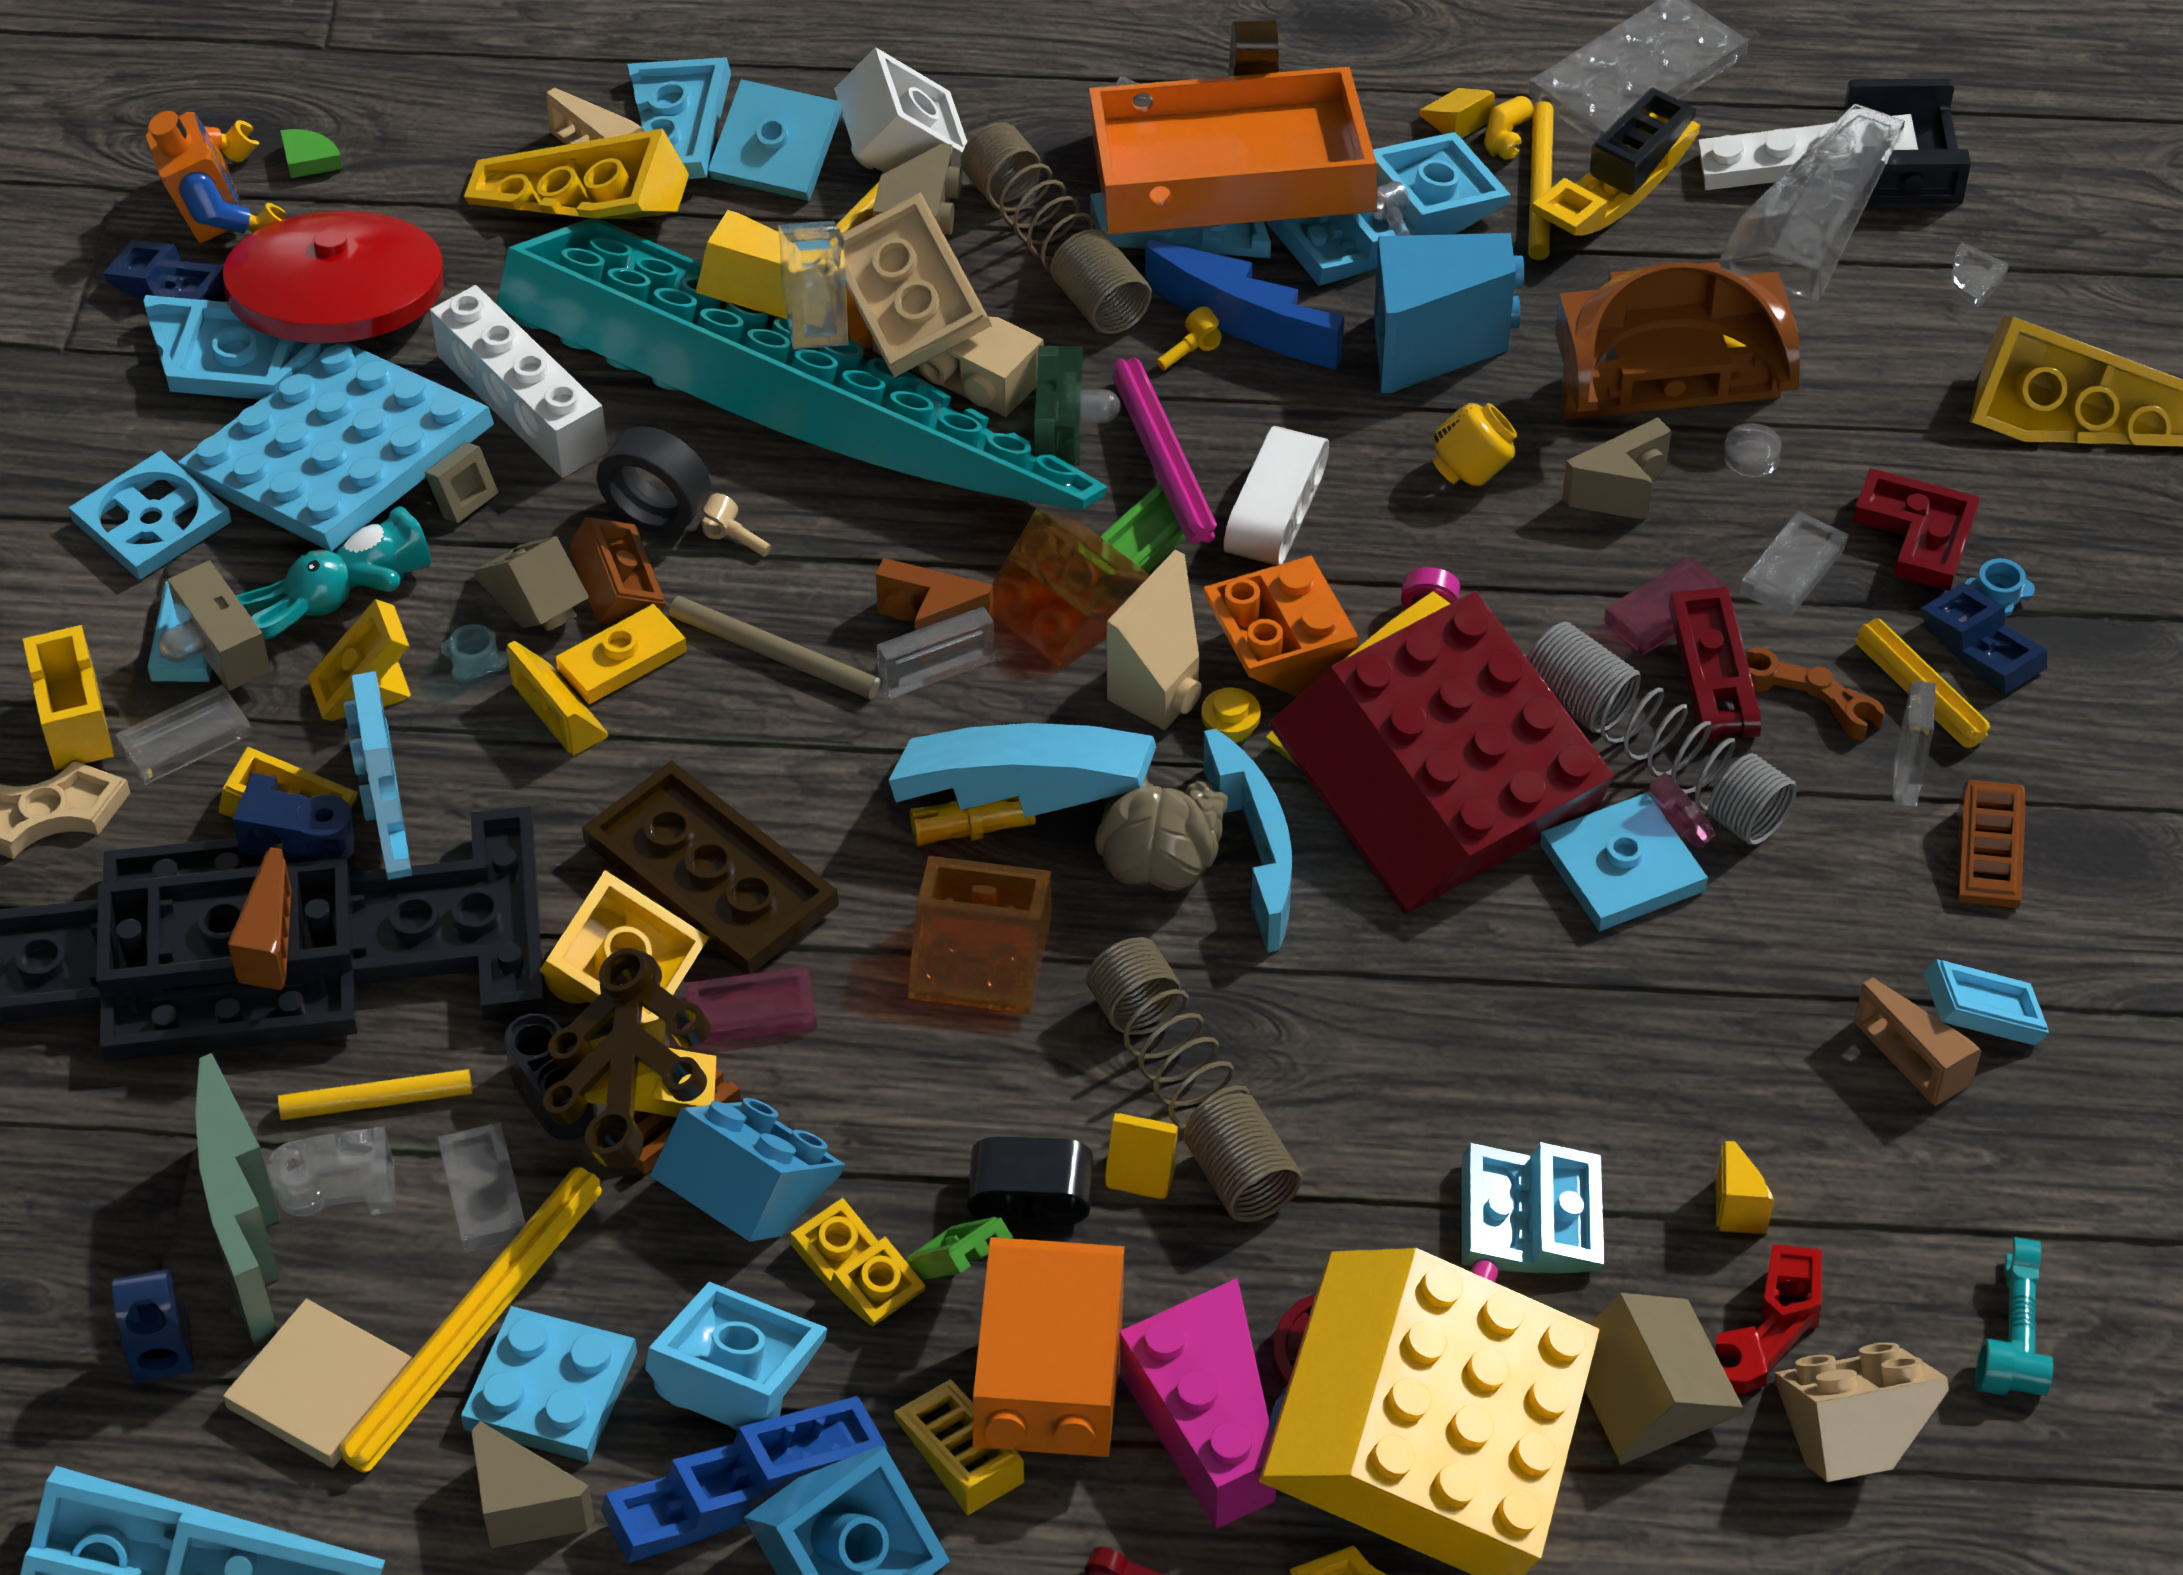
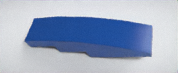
(1244, 306)
(724, 1484)

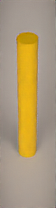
(375, 1094)

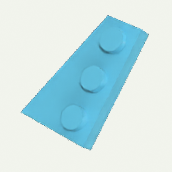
(685, 102)

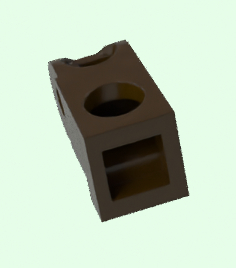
(1253, 48)

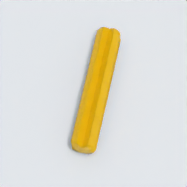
(1907, 666)

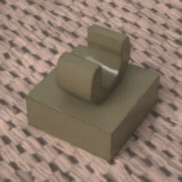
(461, 482)

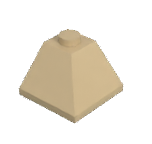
(1155, 647)

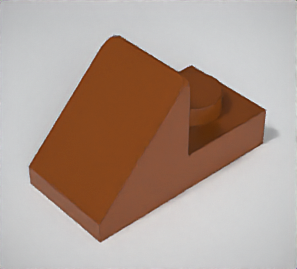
(927, 594)

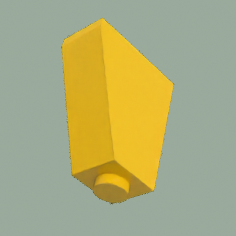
(744, 266)

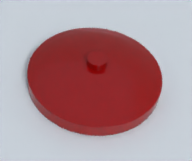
(333, 276)

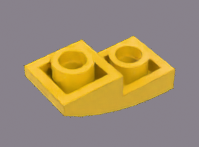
(854, 1264)

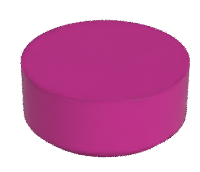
(1424, 580)

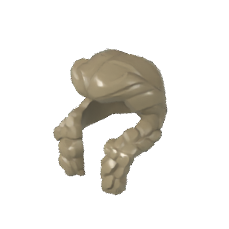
(1161, 834)

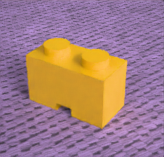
(68, 697)

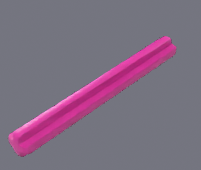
(1164, 451)

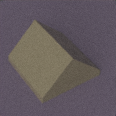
(1655, 1375)

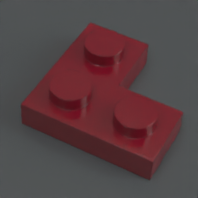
(1931, 518)

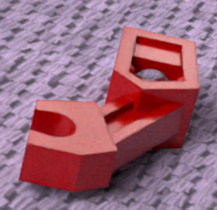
(1790, 1273)

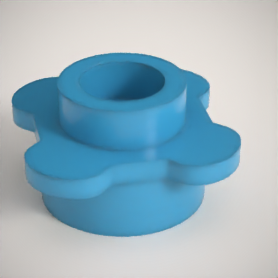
(2003, 582)

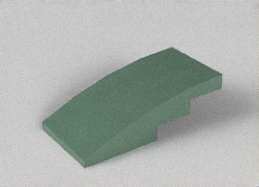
(237, 1198)

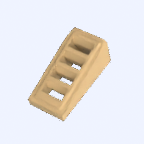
(588, 119)

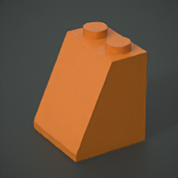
(1049, 1347)

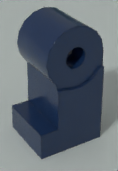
(292, 822)
(149, 1320)

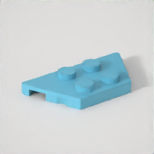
(217, 354)
(375, 765)

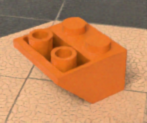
(1283, 623)

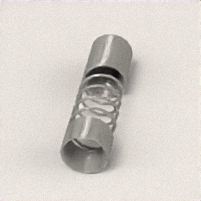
(1600, 690)

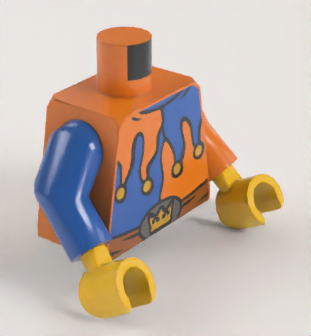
(198, 174)

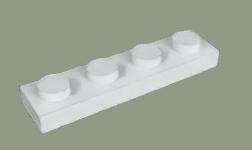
(1768, 154)

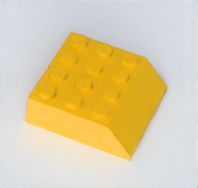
(1432, 1408)

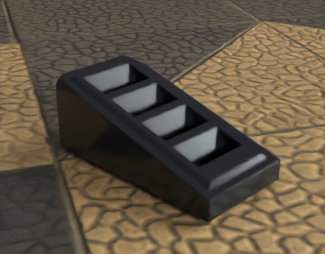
(1625, 167)

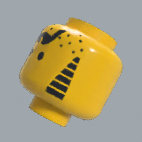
(1474, 444)

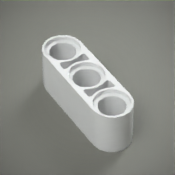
(1276, 495)

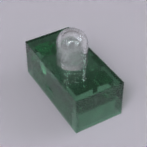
(1064, 403)

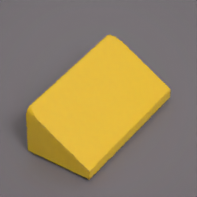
(553, 700)

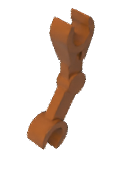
(1820, 683)

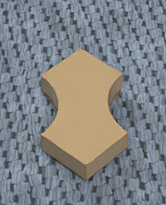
(69, 802)

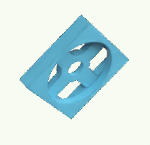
(173, 541)

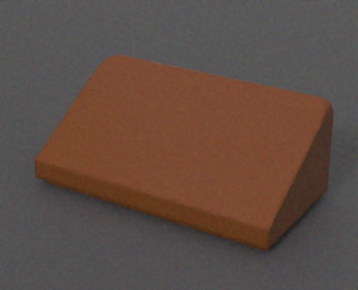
(614, 570)

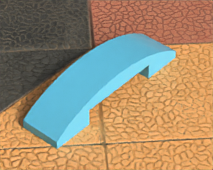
(1250, 791)

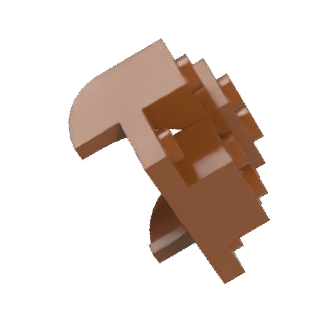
(1668, 341)

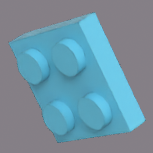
(550, 1383)

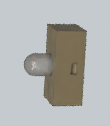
(215, 626)

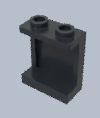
(1938, 168)

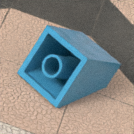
(1443, 303)

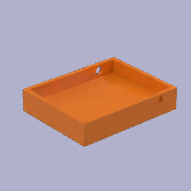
(1232, 150)

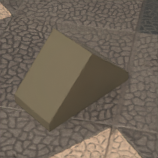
(525, 1494)

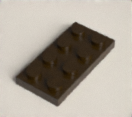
(710, 867)

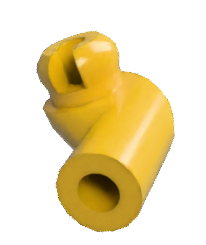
(1502, 118)

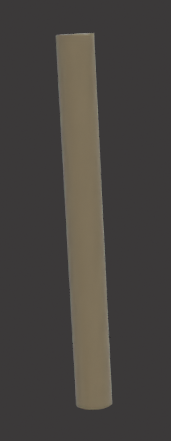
(775, 647)

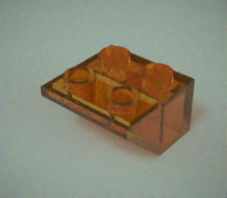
(1062, 586)
(980, 934)

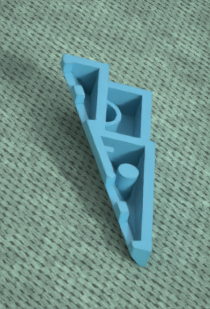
(121, 1530)

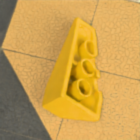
(2070, 392)

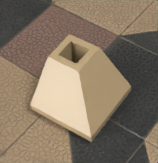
(1859, 1410)

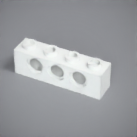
(519, 381)

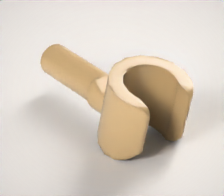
(719, 521)

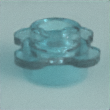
(473, 652)

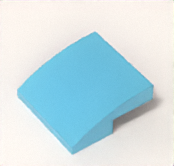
(1532, 1209)

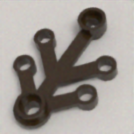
(626, 984)

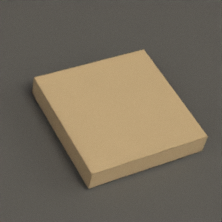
(315, 1381)

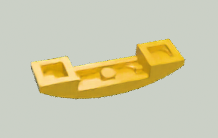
(1593, 205)

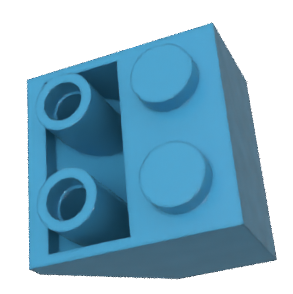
(745, 1166)

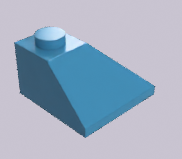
(847, 1522)

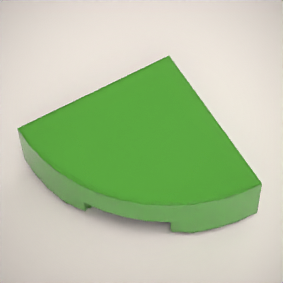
(309, 153)

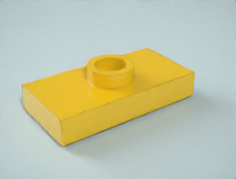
(621, 654)

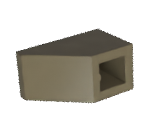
(929, 174)

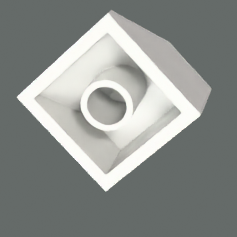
(896, 113)

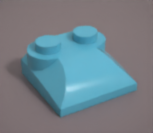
(731, 1356)

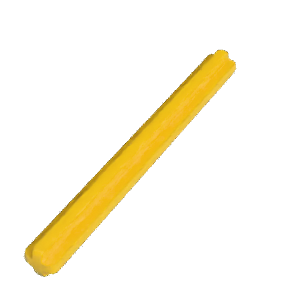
(470, 1320)

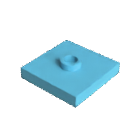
(775, 140)
(1623, 861)

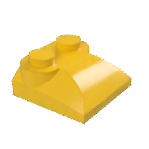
(614, 920)

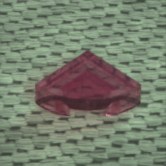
(1681, 811)

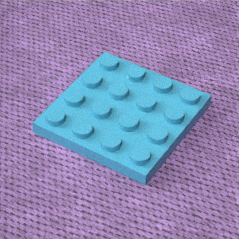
(335, 444)

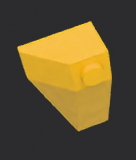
(587, 179)

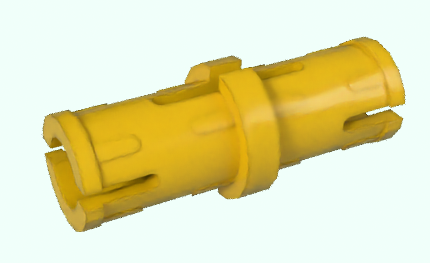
(949, 822)

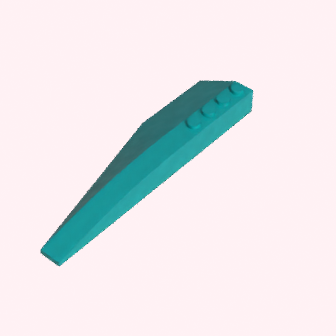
(643, 314)

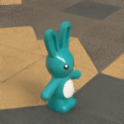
(323, 579)

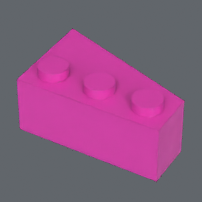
(1204, 1398)

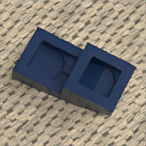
(159, 271)
(1977, 635)

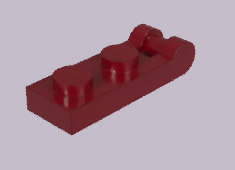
(1715, 662)

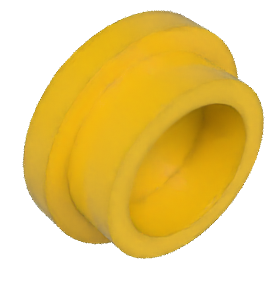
(1231, 713)

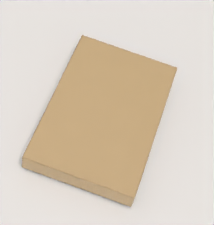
(910, 285)

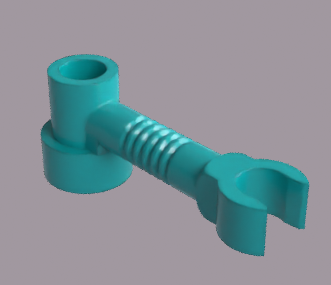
(2013, 1363)

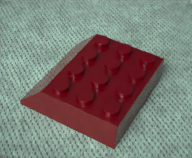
(1441, 751)

